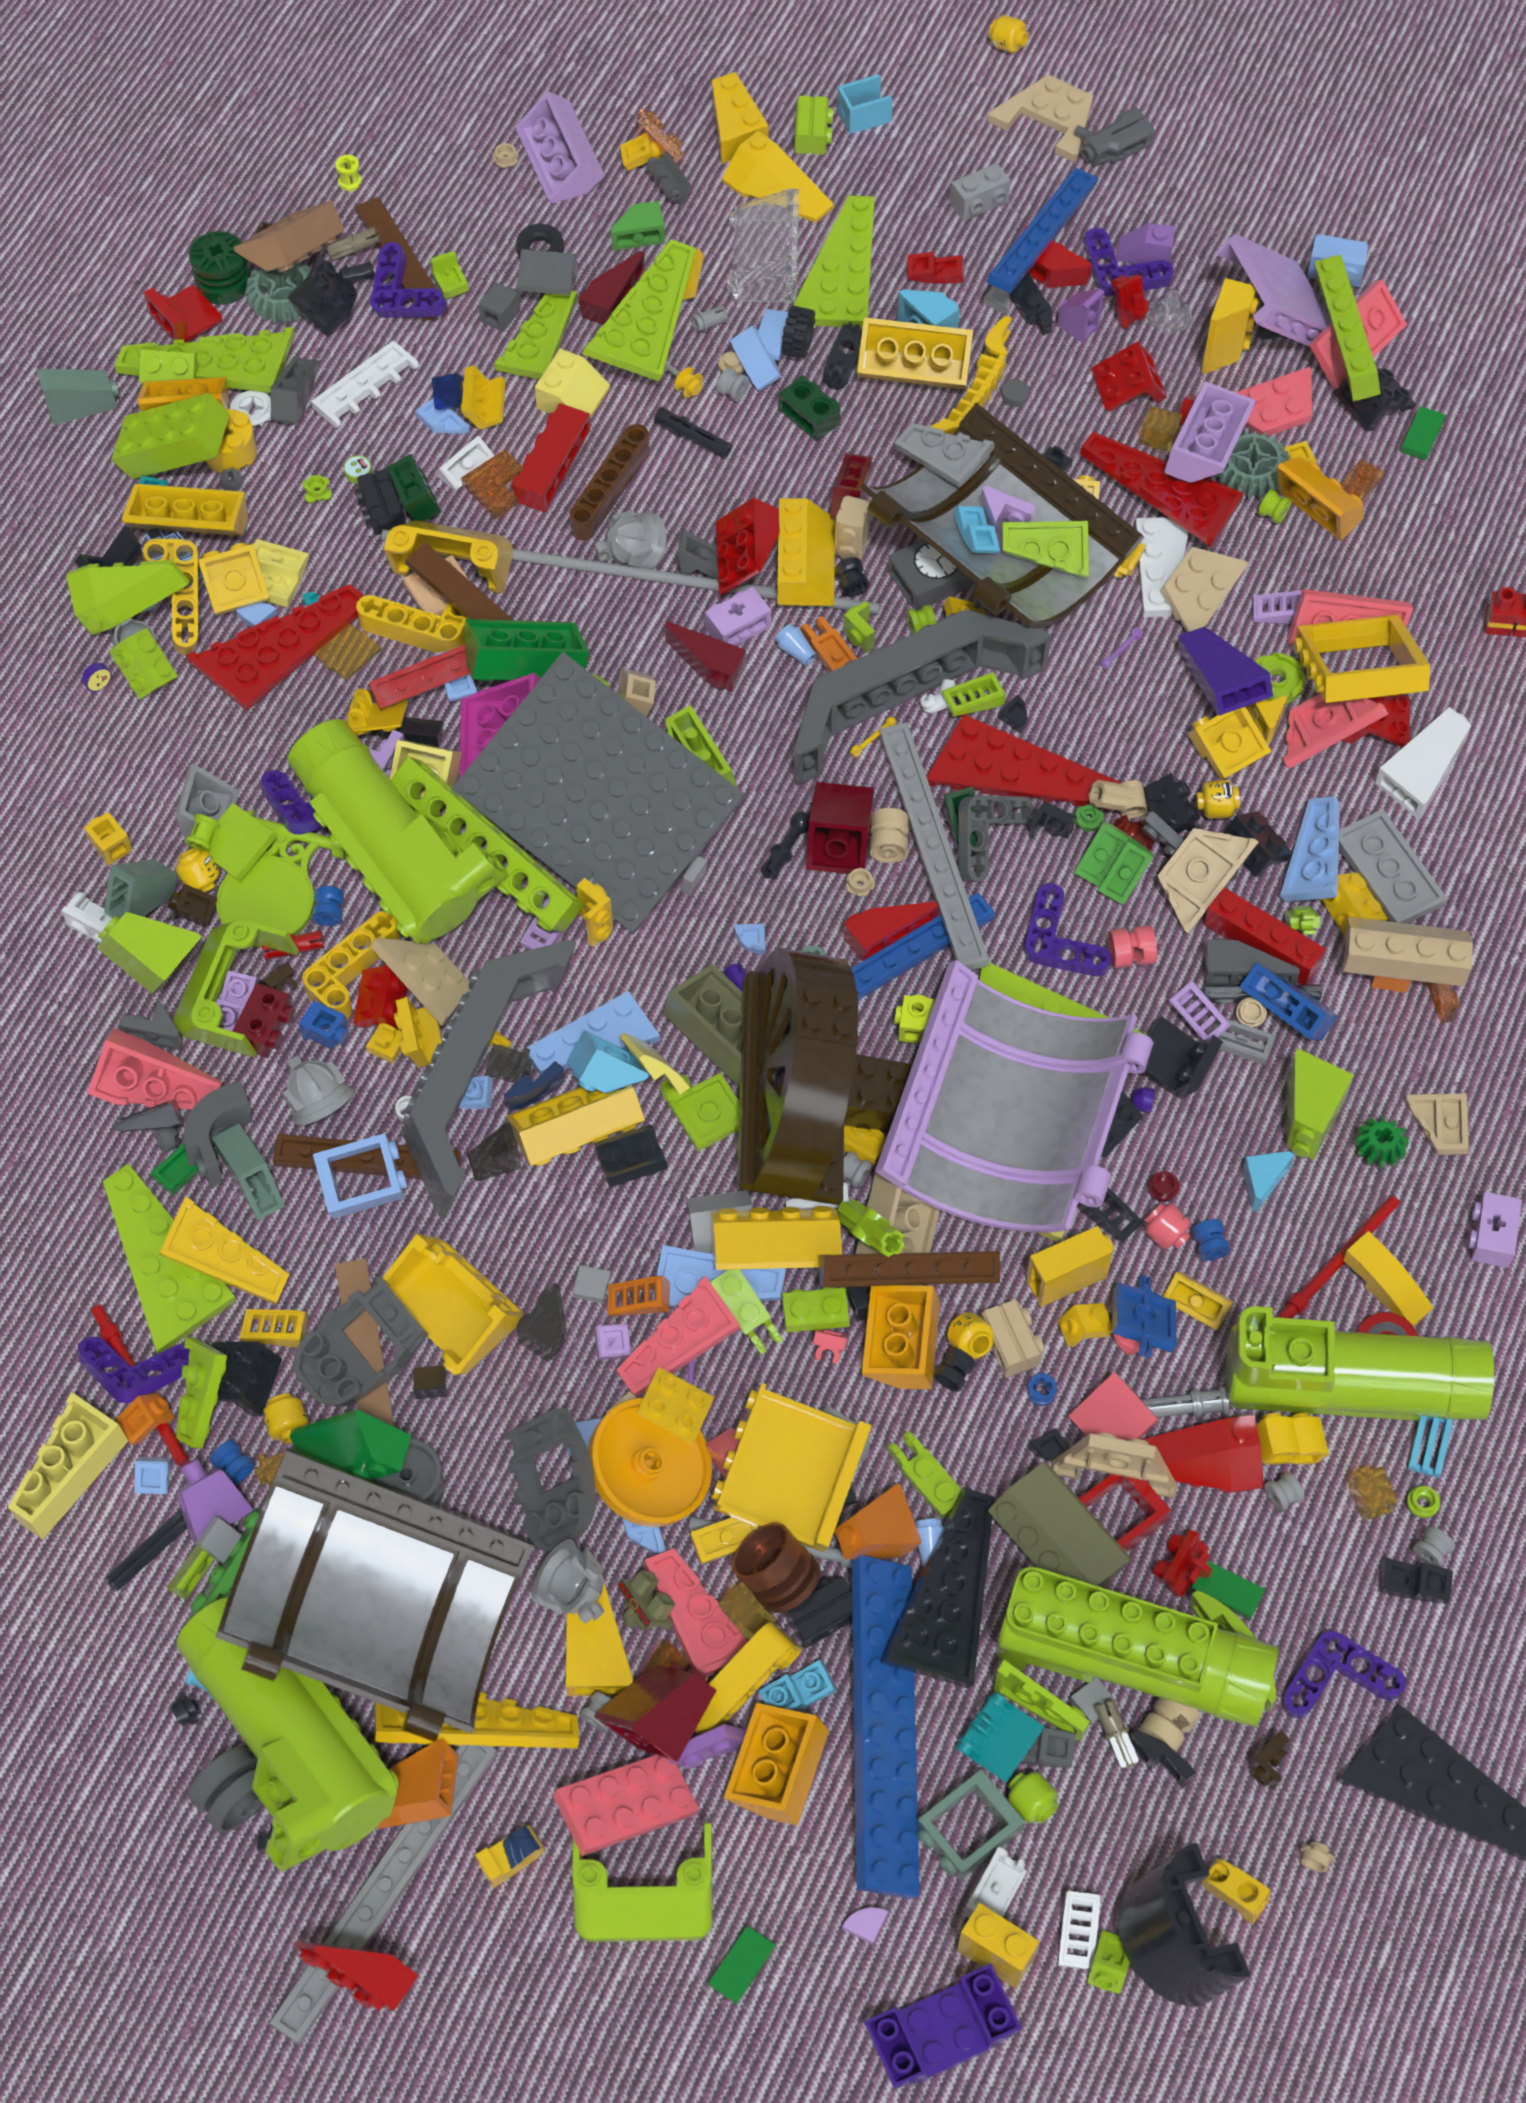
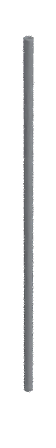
(656, 575)

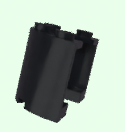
(1167, 1938)

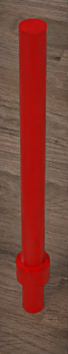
(1299, 1301)
(112, 1335)

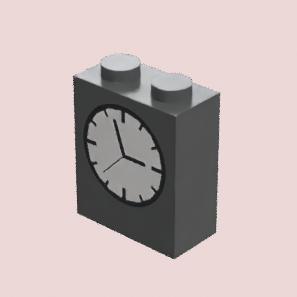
(925, 575)

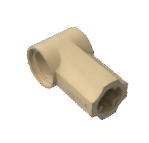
(1124, 797)

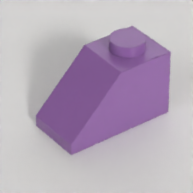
(1146, 244)
(1081, 314)

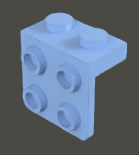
(1352, 253)

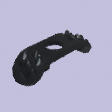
(839, 364)

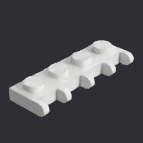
(363, 382)

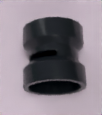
(852, 578)
(954, 1370)

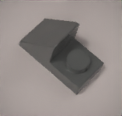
(697, 554)
(158, 1031)

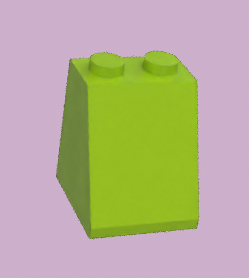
(146, 947)
(1313, 1102)

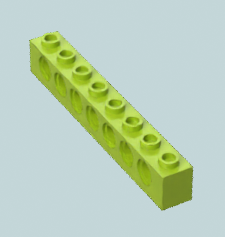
(562, 904)

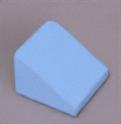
(152, 1475)

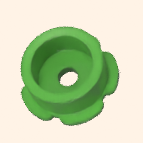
(1089, 824)

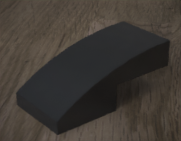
(1415, 1582)
(1155, 1752)

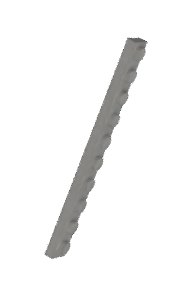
(934, 847)
(378, 1897)

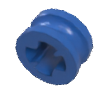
(1035, 1396)

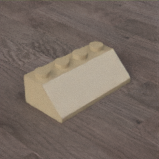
(1407, 951)
(907, 1215)

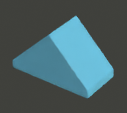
(1263, 1174)

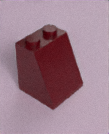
(839, 827)
(659, 1710)

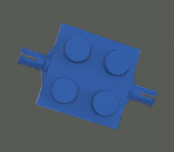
(1144, 1316)

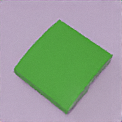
(1114, 862)

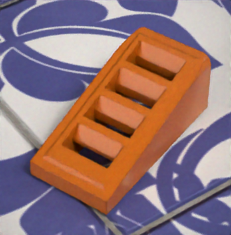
(661, 1298)

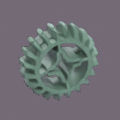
(278, 287)
(1265, 458)

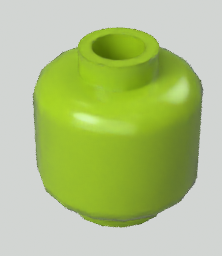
(1033, 1797)

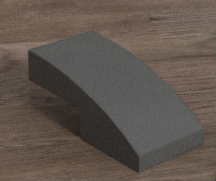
(1052, 1749)

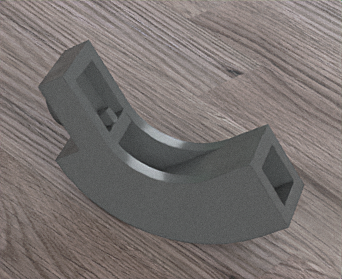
(209, 1117)

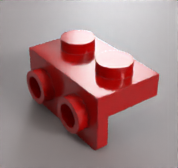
(378, 997)

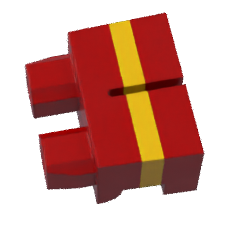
(1506, 613)

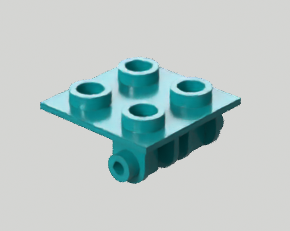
(999, 1737)

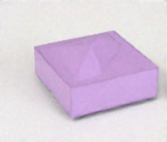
(612, 1341)

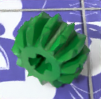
(1373, 1133)

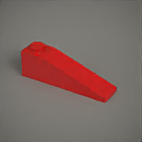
(1214, 1454)

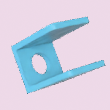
(861, 104)

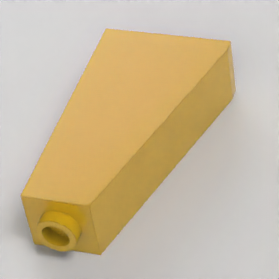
(595, 1655)

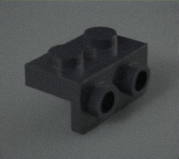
(1171, 803)
(1271, 846)
(630, 1156)

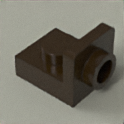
(192, 905)
(1271, 1754)

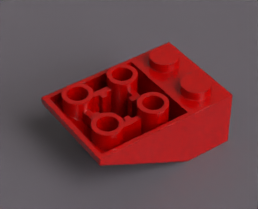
(745, 542)
(373, 1975)

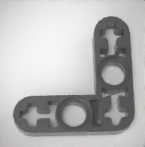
(979, 823)

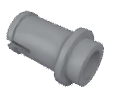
(703, 320)

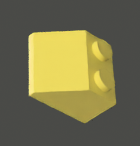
(572, 383)
(440, 760)

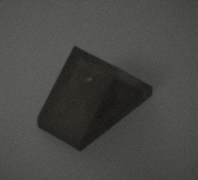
(495, 1154)

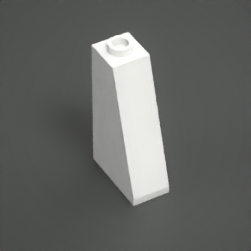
(1422, 764)

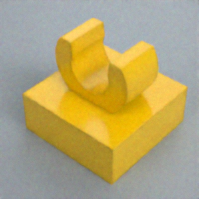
(385, 1043)

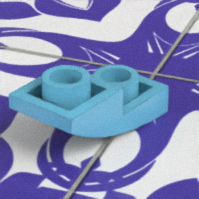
(800, 1689)

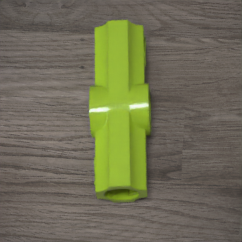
(870, 1227)

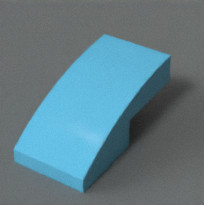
(975, 531)

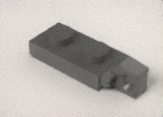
(1156, 828)

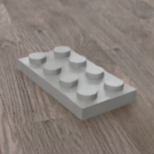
(1390, 868)

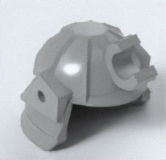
(634, 539)
(314, 1090)
(570, 1582)

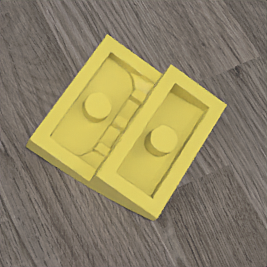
(281, 570)
(653, 1062)

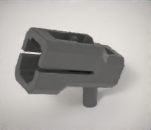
(1117, 139)

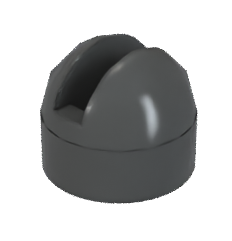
(231, 486)
(166, 1138)

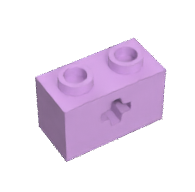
(738, 617)
(1499, 1245)

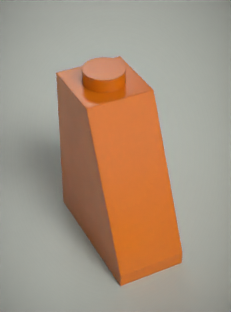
(880, 1528)
(424, 1785)

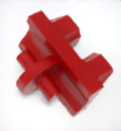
(1130, 299)
(1187, 1565)

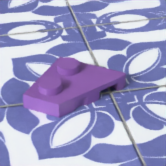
(710, 1745)

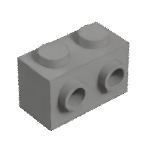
(980, 192)

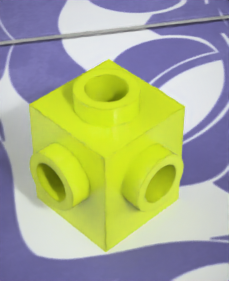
(913, 1017)

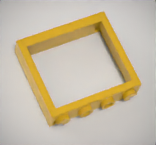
(1408, 677)

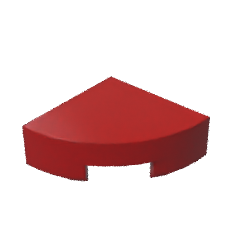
(1187, 404)

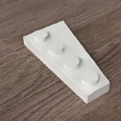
(1164, 551)

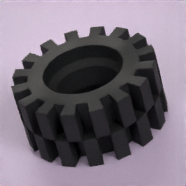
(798, 331)

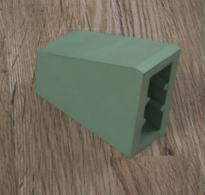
(77, 393)
(138, 887)
(248, 1171)

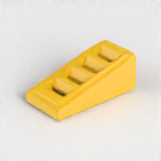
(286, 1317)

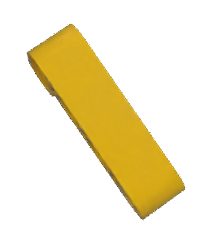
(184, 597)
(381, 618)
(347, 952)
(747, 1671)

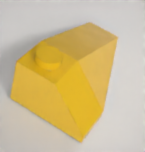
(765, 169)

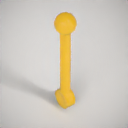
(857, 749)

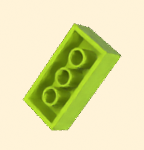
(170, 436)

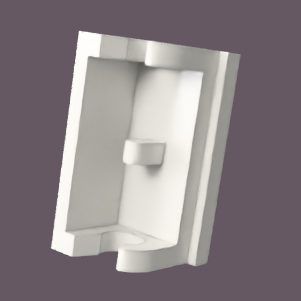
(85, 916)
(998, 1884)

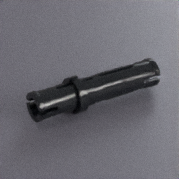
(684, 428)

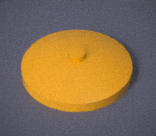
(647, 1470)

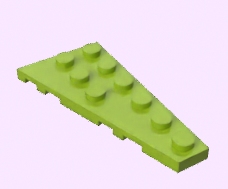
(644, 322)

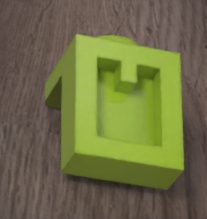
(1109, 1964)

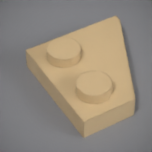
(1442, 1121)

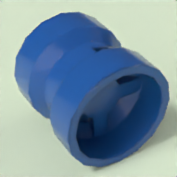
(327, 908)
(1211, 1239)
(232, 1462)

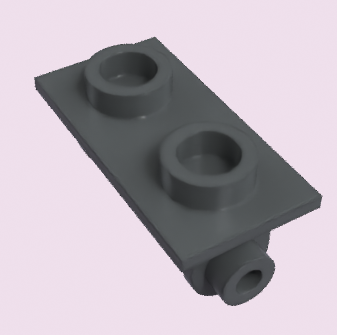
(671, 177)

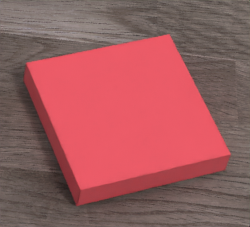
(1114, 1410)

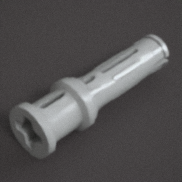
(1195, 1403)

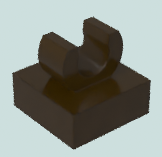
(278, 977)

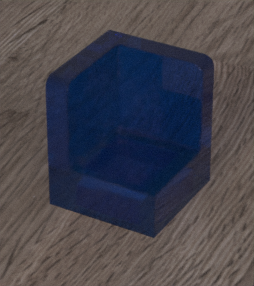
(447, 391)

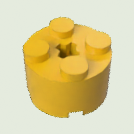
(237, 444)

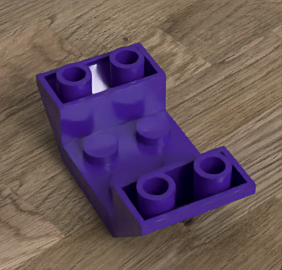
(944, 2028)

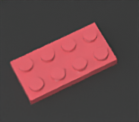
(1381, 324)
(625, 1803)

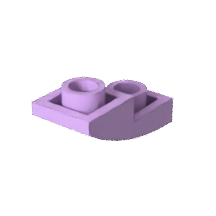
(234, 997)

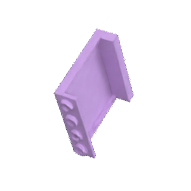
(1288, 296)

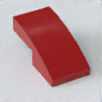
(929, 269)

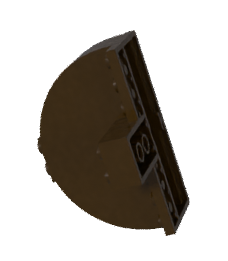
(823, 1077)

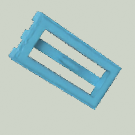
(1424, 1468)

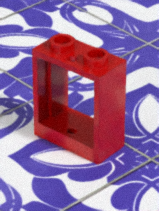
(1145, 1498)

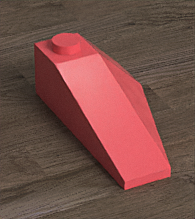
(145, 1074)

